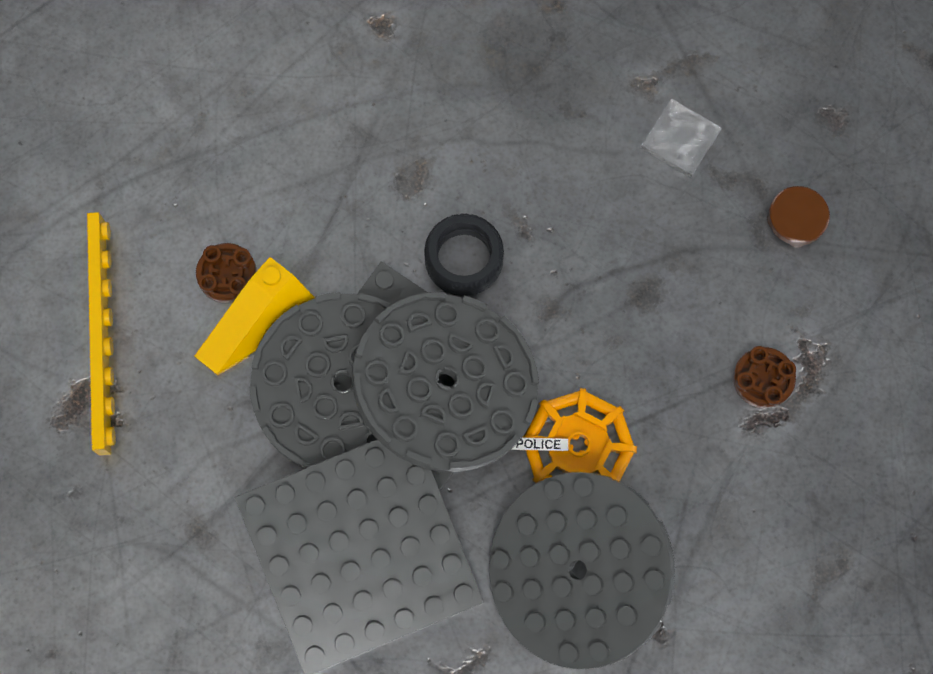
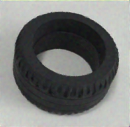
(464, 225)

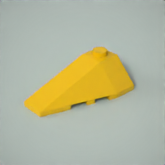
(249, 317)

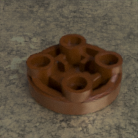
(798, 216)
(224, 271)
(764, 377)

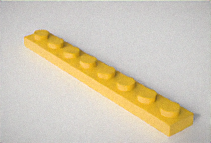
(100, 343)

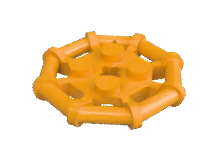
(585, 426)

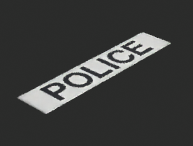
(548, 444)

